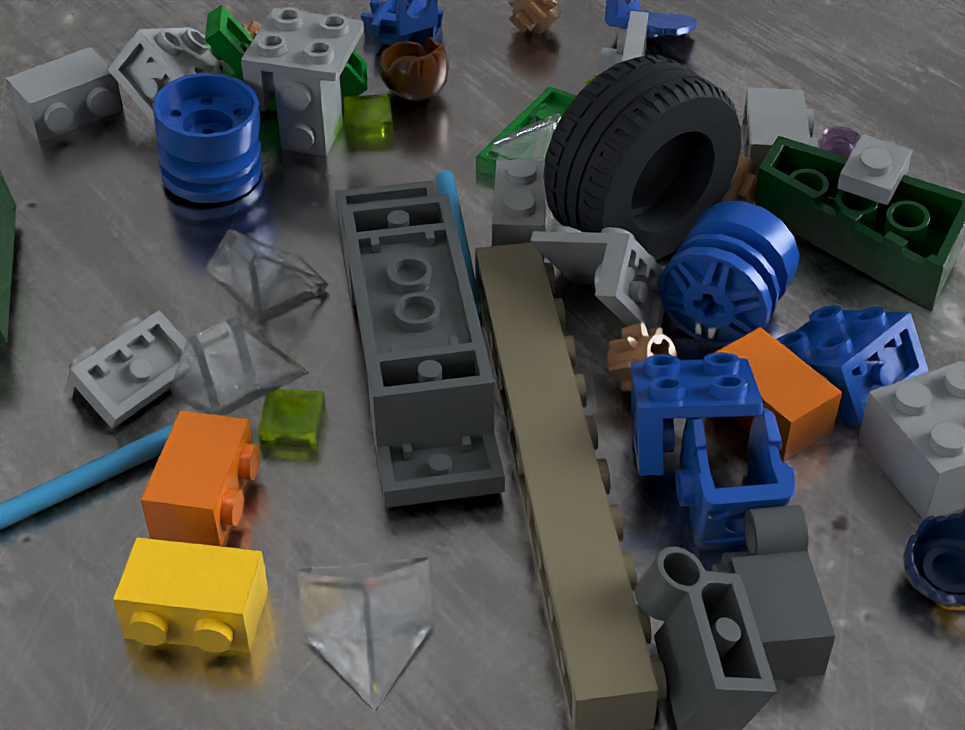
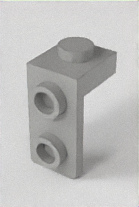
(874, 169)

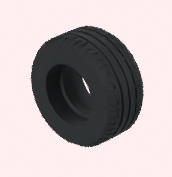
(642, 153)

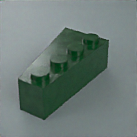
(899, 244)

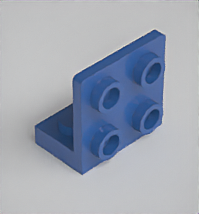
(858, 352)
(678, 388)

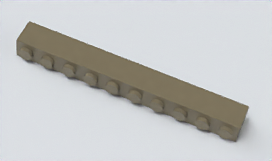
(564, 491)

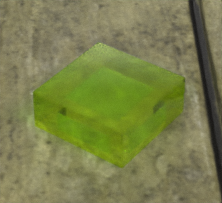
(368, 116)
(292, 418)

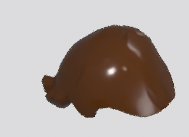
(414, 70)

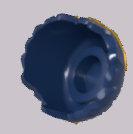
(937, 560)

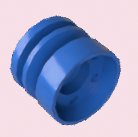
(208, 137)
(729, 273)

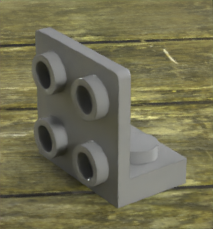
(298, 46)
(160, 57)
(612, 261)

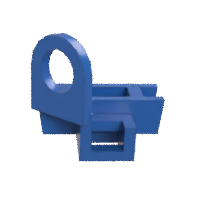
(403, 21)

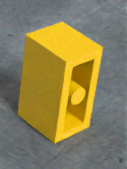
(191, 595)

